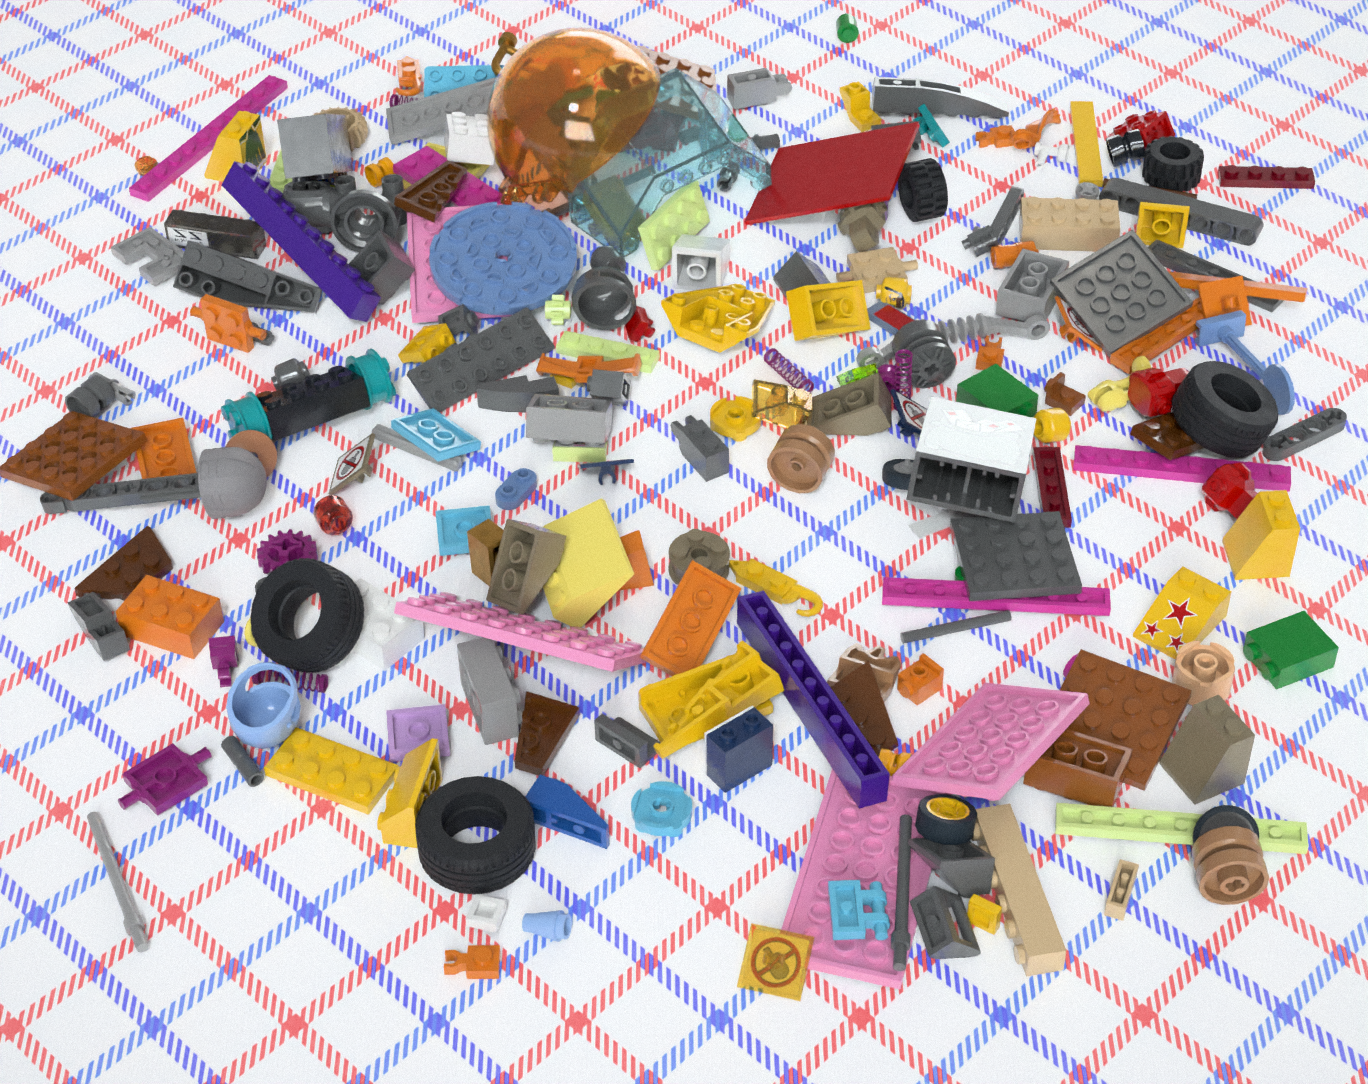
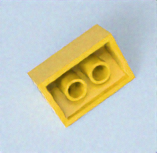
(413, 784)

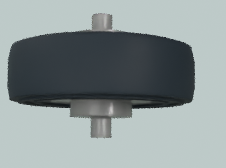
(897, 473)

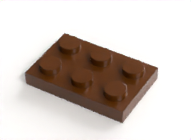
(1165, 436)

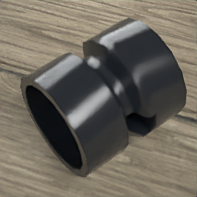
(1125, 148)

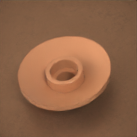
(259, 444)

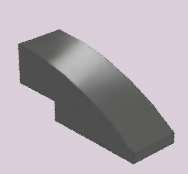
(513, 393)
(99, 626)

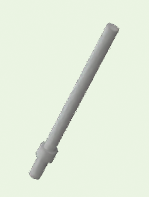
(132, 921)

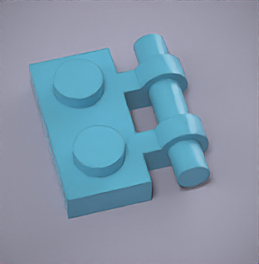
(847, 912)

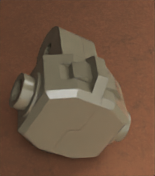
(863, 224)

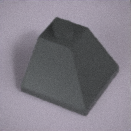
(960, 866)

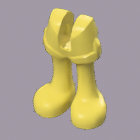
(1114, 394)

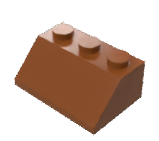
(1081, 769)

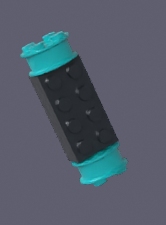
(314, 400)

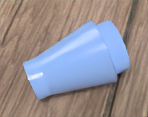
(550, 924)

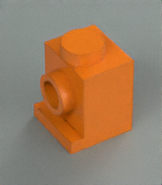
(920, 680)

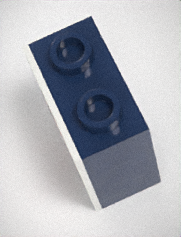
(738, 749)

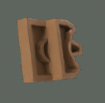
(884, 668)

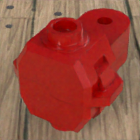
(1153, 389)
(1230, 489)

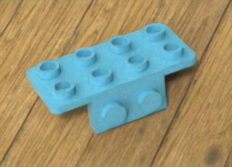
(446, 78)

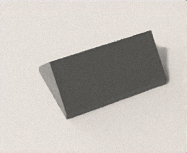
(797, 273)

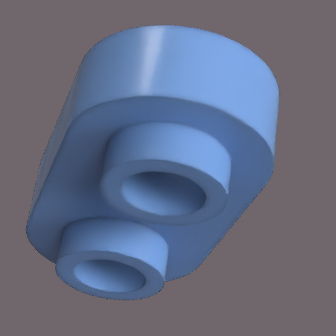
(516, 489)

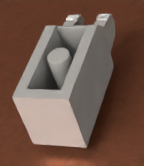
(756, 87)

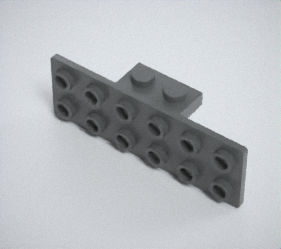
(480, 360)

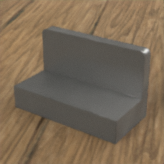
(625, 739)

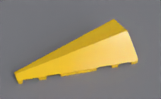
(736, 687)

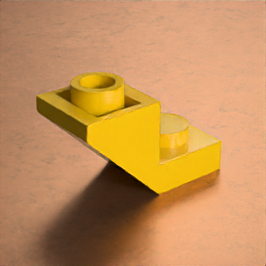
(857, 104)

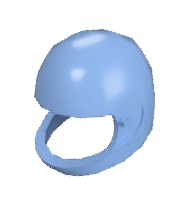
(266, 711)

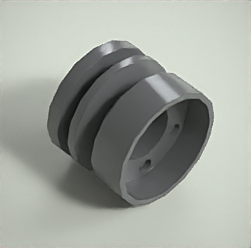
(931, 353)

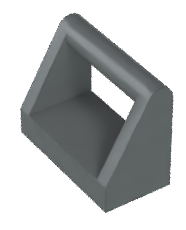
(938, 928)

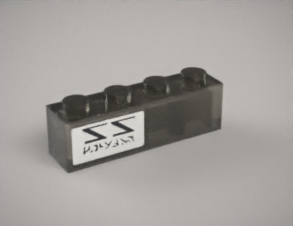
(223, 233)

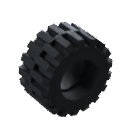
(1173, 163)
(923, 190)

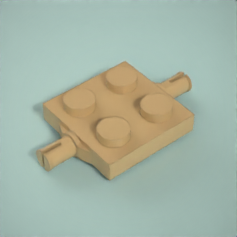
(874, 266)

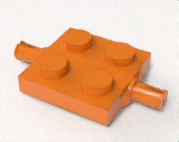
(227, 323)

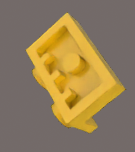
(427, 344)

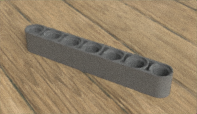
(1202, 218)

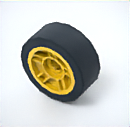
(946, 819)

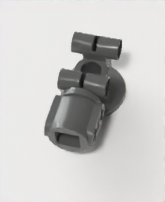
(339, 208)

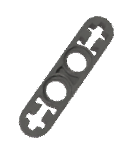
(1007, 213)
(1279, 446)

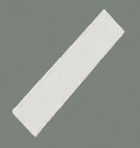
(936, 522)

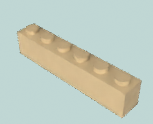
(1019, 892)

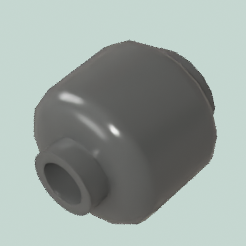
(607, 257)
(289, 372)

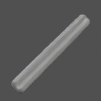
(394, 439)

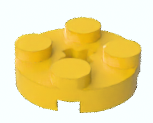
(724, 420)

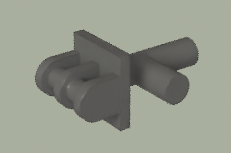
(980, 240)

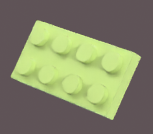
(679, 215)

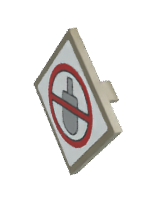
(353, 465)

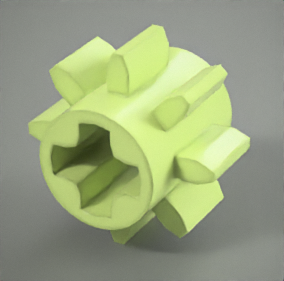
(557, 309)

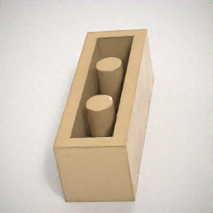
(1121, 890)

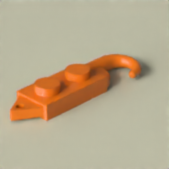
(409, 76)

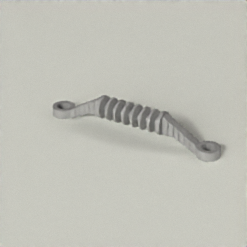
(982, 325)

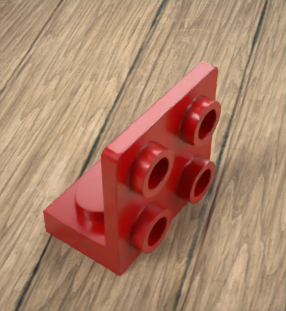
(1151, 126)

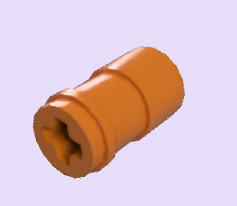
(1005, 255)

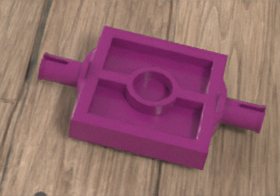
(165, 779)

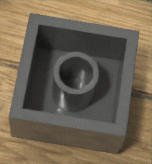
(383, 265)

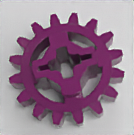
(285, 548)

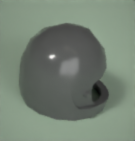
(601, 296)

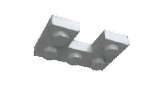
(164, 254)

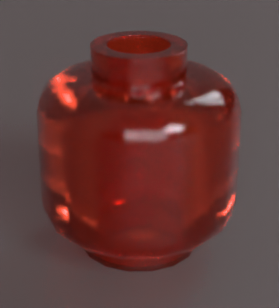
(333, 515)

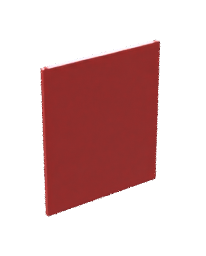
(834, 173)

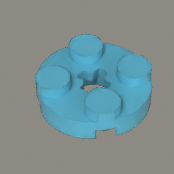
(665, 823)

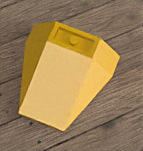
(717, 315)

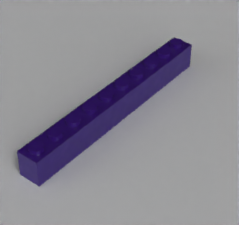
(301, 241)
(814, 700)

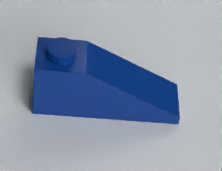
(564, 811)

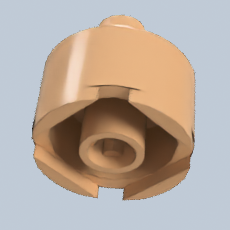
(1204, 670)

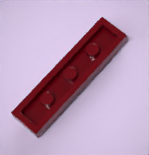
(1266, 177)
(1051, 482)

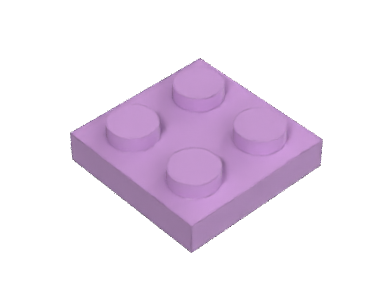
(415, 726)

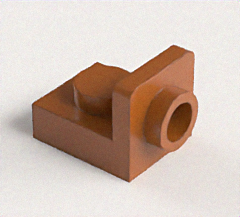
(1062, 396)

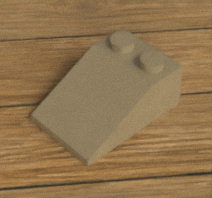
(853, 408)
(523, 564)

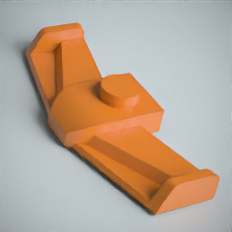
(584, 366)

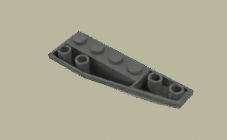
(908, 94)
(241, 281)

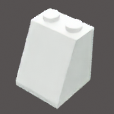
(699, 262)

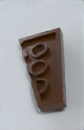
(432, 192)

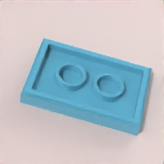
(435, 434)

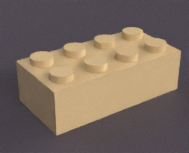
(1069, 223)

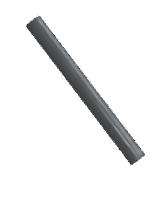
(955, 626)

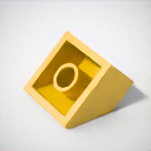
(1162, 223)

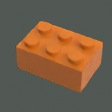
(170, 616)

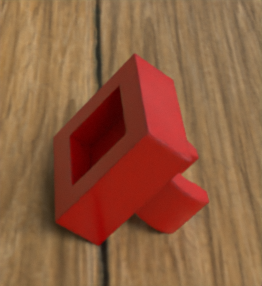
(639, 325)

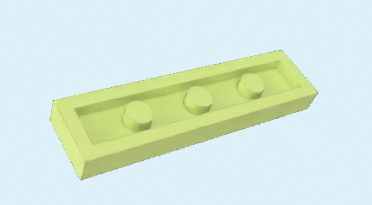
(578, 344)

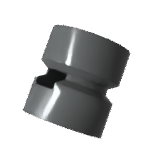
(91, 397)

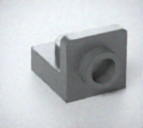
(460, 319)

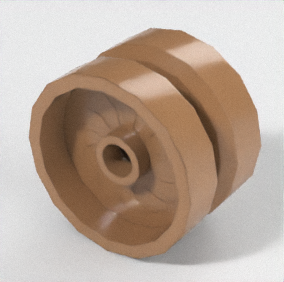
(801, 458)
(1229, 865)

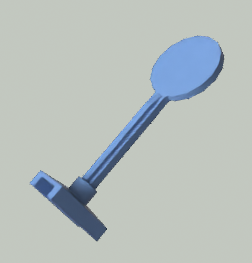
(1228, 329)

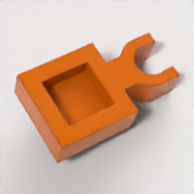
(997, 135)
(990, 354)
(478, 962)

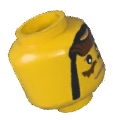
(894, 292)

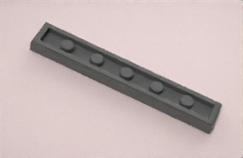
(1184, 262)

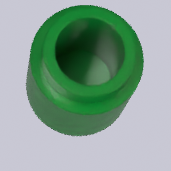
(847, 28)

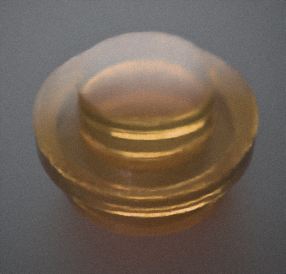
(145, 164)

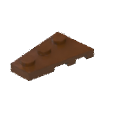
(866, 707)
(542, 732)

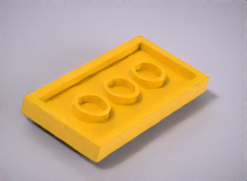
(331, 770)

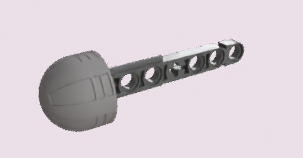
(227, 482)

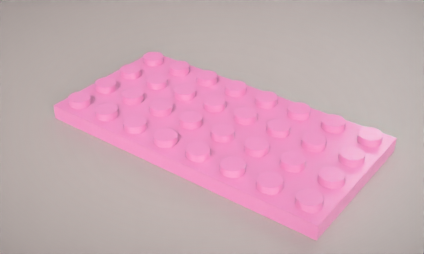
(522, 631)
(861, 847)

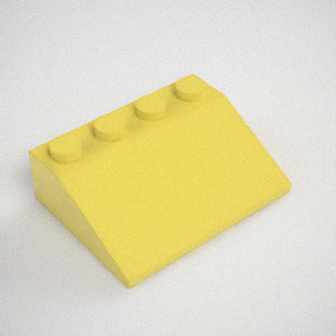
(590, 564)

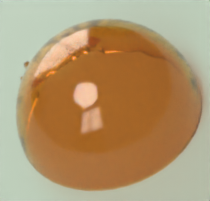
(566, 109)

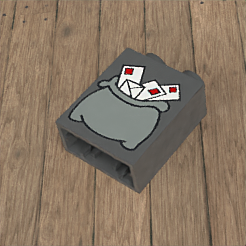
(971, 459)

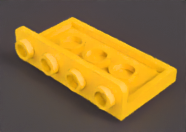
(666, 699)

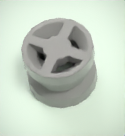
(1087, 191)

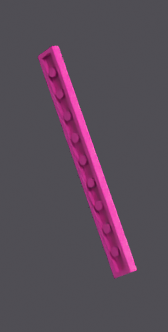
(203, 141)

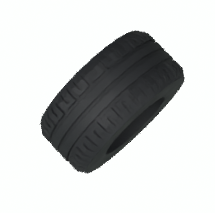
(1225, 409)
(278, 602)
(482, 865)

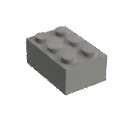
(1027, 286)
(569, 419)
(489, 690)

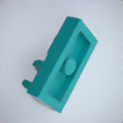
(927, 121)

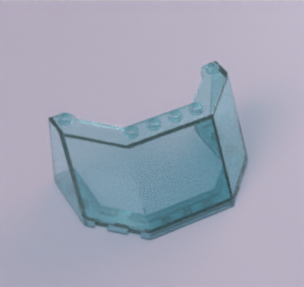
(678, 143)

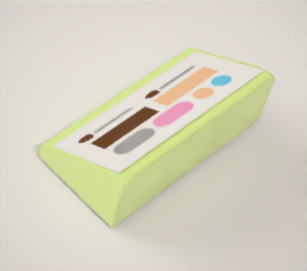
(579, 452)

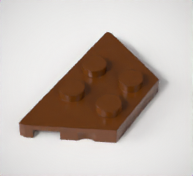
(127, 568)

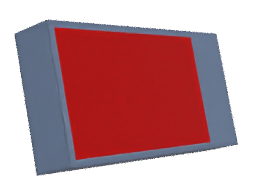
(888, 317)

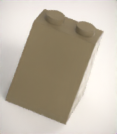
(1209, 751)

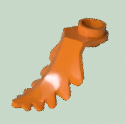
(1031, 134)

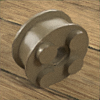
(700, 547)

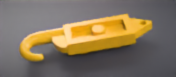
(775, 584)

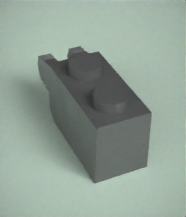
(702, 448)

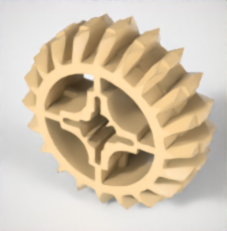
(356, 125)

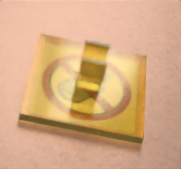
(775, 962)

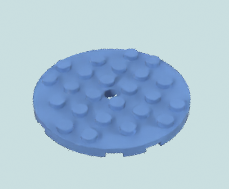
(468, 265)

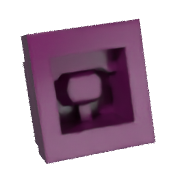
(223, 657)

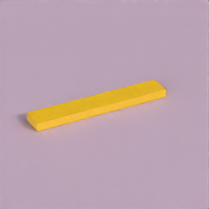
(1086, 142)

